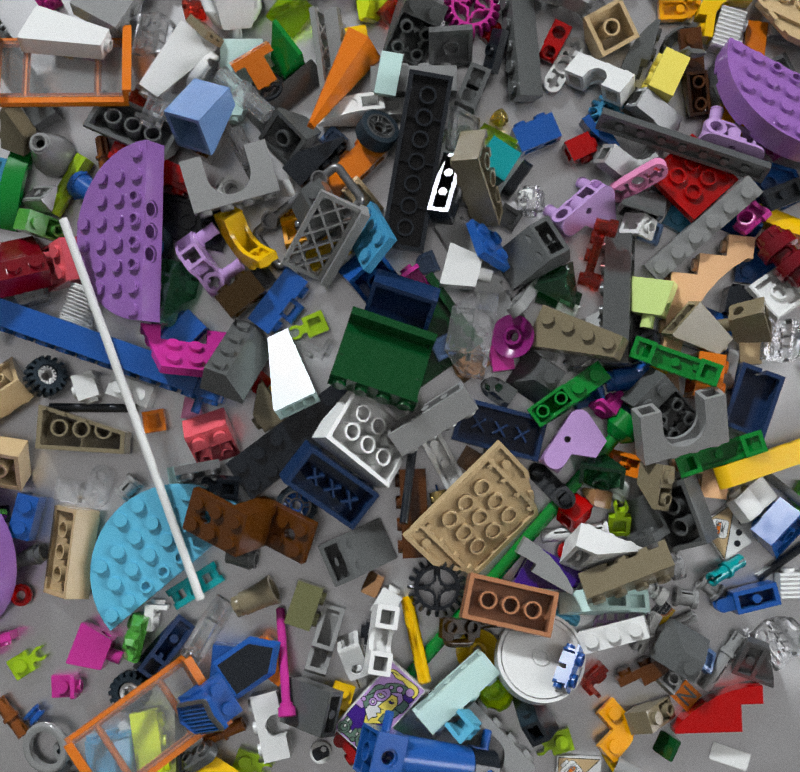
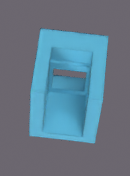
(465, 727)

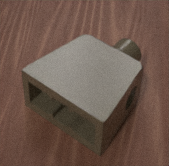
(749, 321)

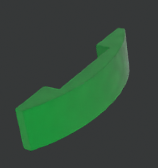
(12, 188)
(676, 362)
(736, 449)

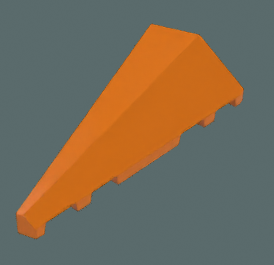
(349, 66)

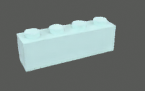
(456, 691)

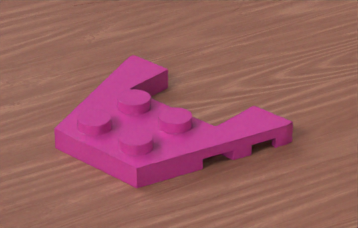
(180, 356)

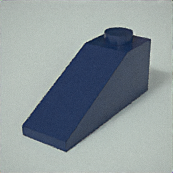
(164, 647)

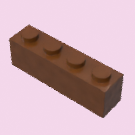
(417, 508)

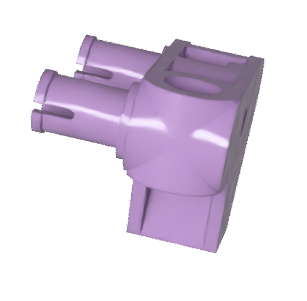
(729, 134)
(582, 209)
(205, 267)
(584, 441)

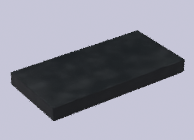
(180, 220)

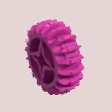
(490, 14)

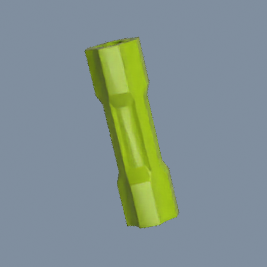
(62, 199)

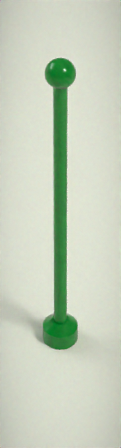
(619, 431)

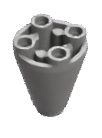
(51, 153)

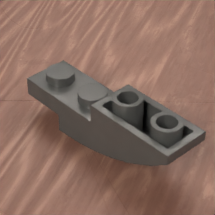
(642, 51)

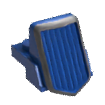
(208, 706)

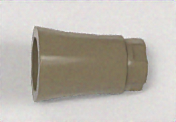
(256, 597)

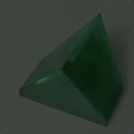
(559, 285)
(602, 473)

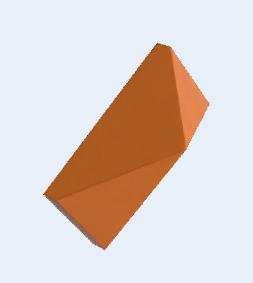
(627, 460)

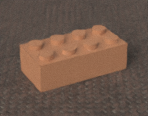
(509, 605)

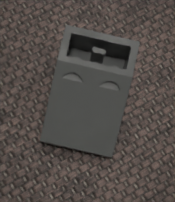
(409, 28)
(535, 253)
(657, 389)
(357, 552)

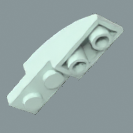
(633, 603)

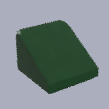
(666, 745)

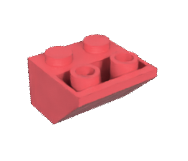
(60, 264)
(210, 436)

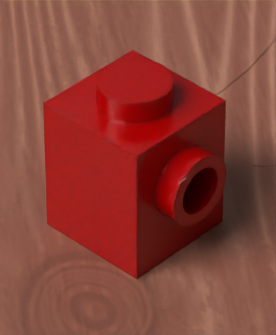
(580, 149)
(576, 515)

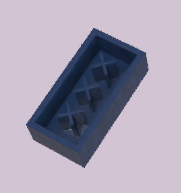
(511, 427)
(328, 484)

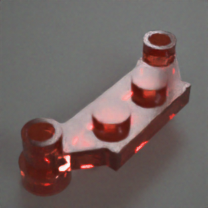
(601, 229)

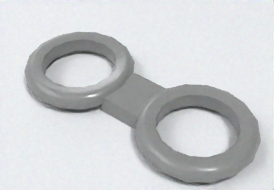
(29, 751)

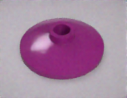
(503, 332)

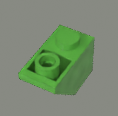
(38, 224)

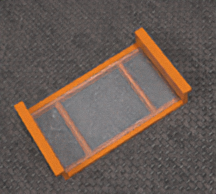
(65, 80)
(140, 728)

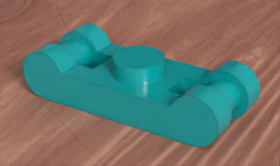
(185, 585)

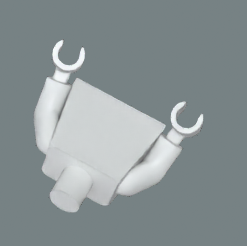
(232, 14)

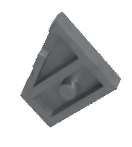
(755, 662)

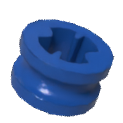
(34, 715)

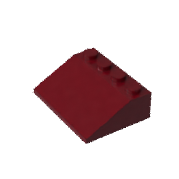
(22, 267)

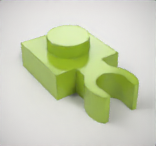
(312, 325)
(620, 521)
(25, 662)
(559, 744)
(248, 761)

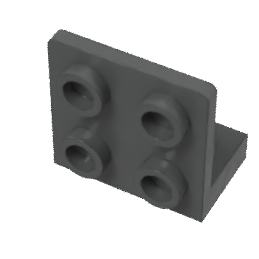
(646, 523)

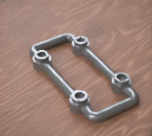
(271, 220)

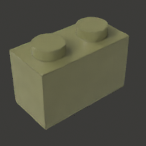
(305, 605)

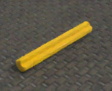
(415, 641)

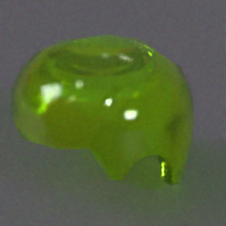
(496, 696)

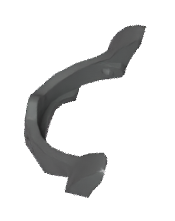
(672, 37)

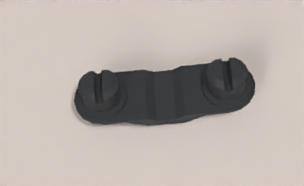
(552, 486)

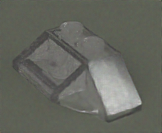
(472, 333)

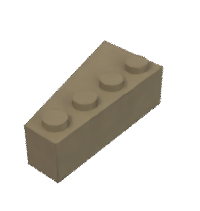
(476, 178)
(573, 336)
(75, 433)
(627, 574)

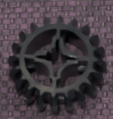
(426, 586)

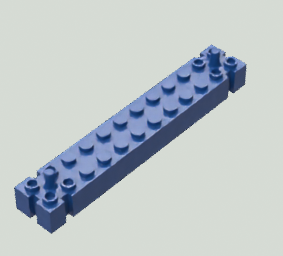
(89, 347)

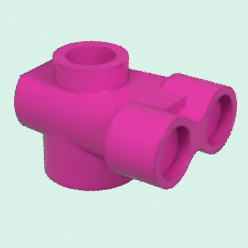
(751, 217)

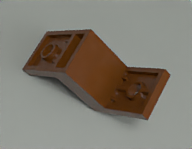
(249, 525)

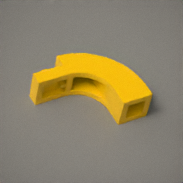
(707, 12)
(242, 241)

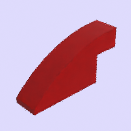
(718, 710)

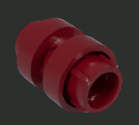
(779, 248)

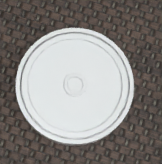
(530, 663)

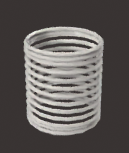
(84, 315)

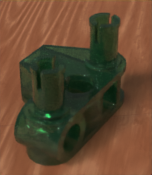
(178, 288)

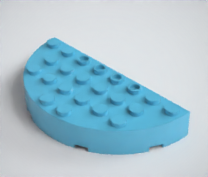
(138, 552)

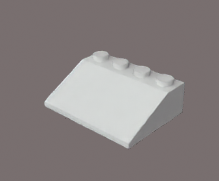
(359, 438)

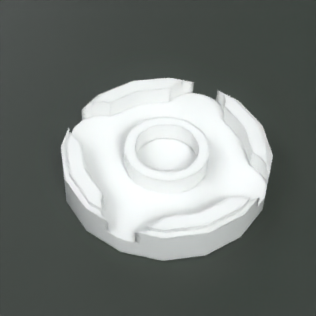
(204, 68)

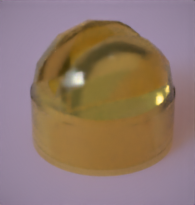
(499, 118)

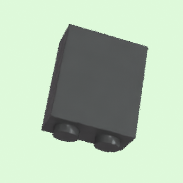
(315, 707)

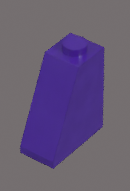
(526, 577)

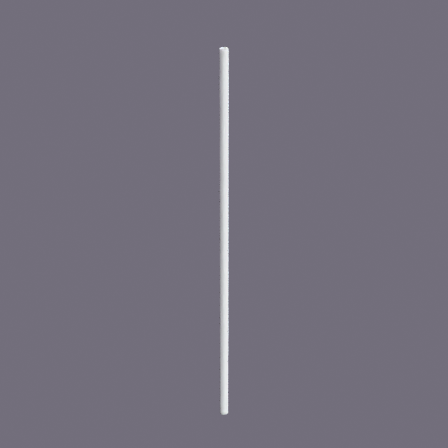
(131, 408)

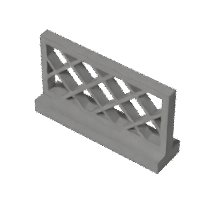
(343, 243)

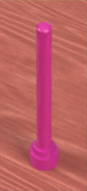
(286, 707)

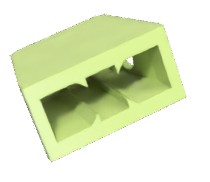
(651, 299)

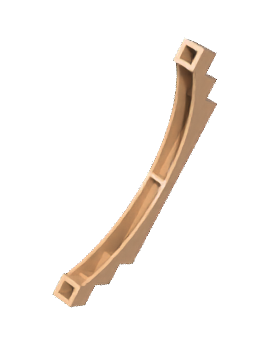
(694, 287)

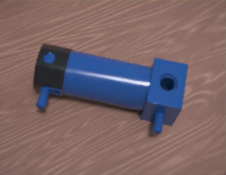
(392, 751)

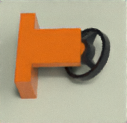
(259, 70)

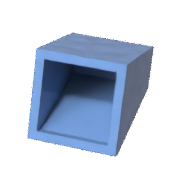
(200, 115)

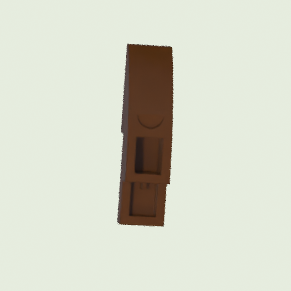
(695, 77)
(646, 671)

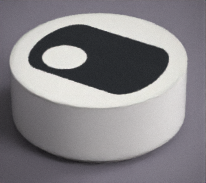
(321, 751)

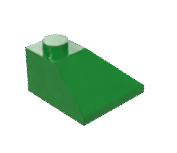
(285, 55)

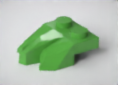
(135, 637)

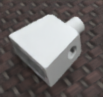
(463, 269)
(352, 656)

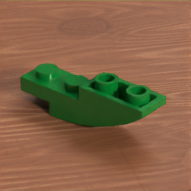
(569, 394)

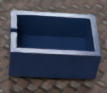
(402, 299)
(752, 399)

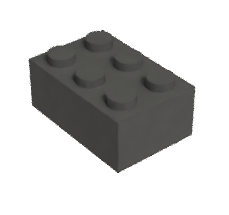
(688, 516)

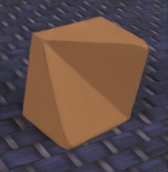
(598, 497)
(373, 584)

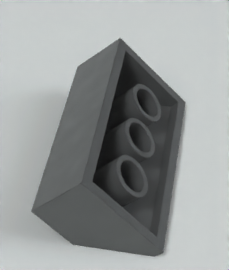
(122, 126)
(236, 362)

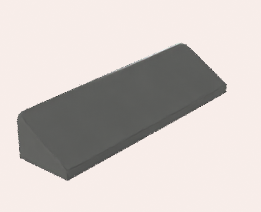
(294, 90)

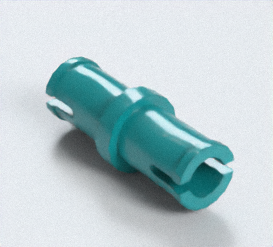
(725, 570)

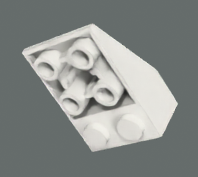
(592, 547)

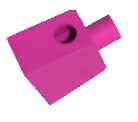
(94, 647)

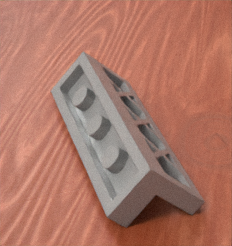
(330, 31)

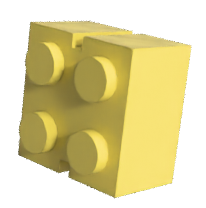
(666, 73)

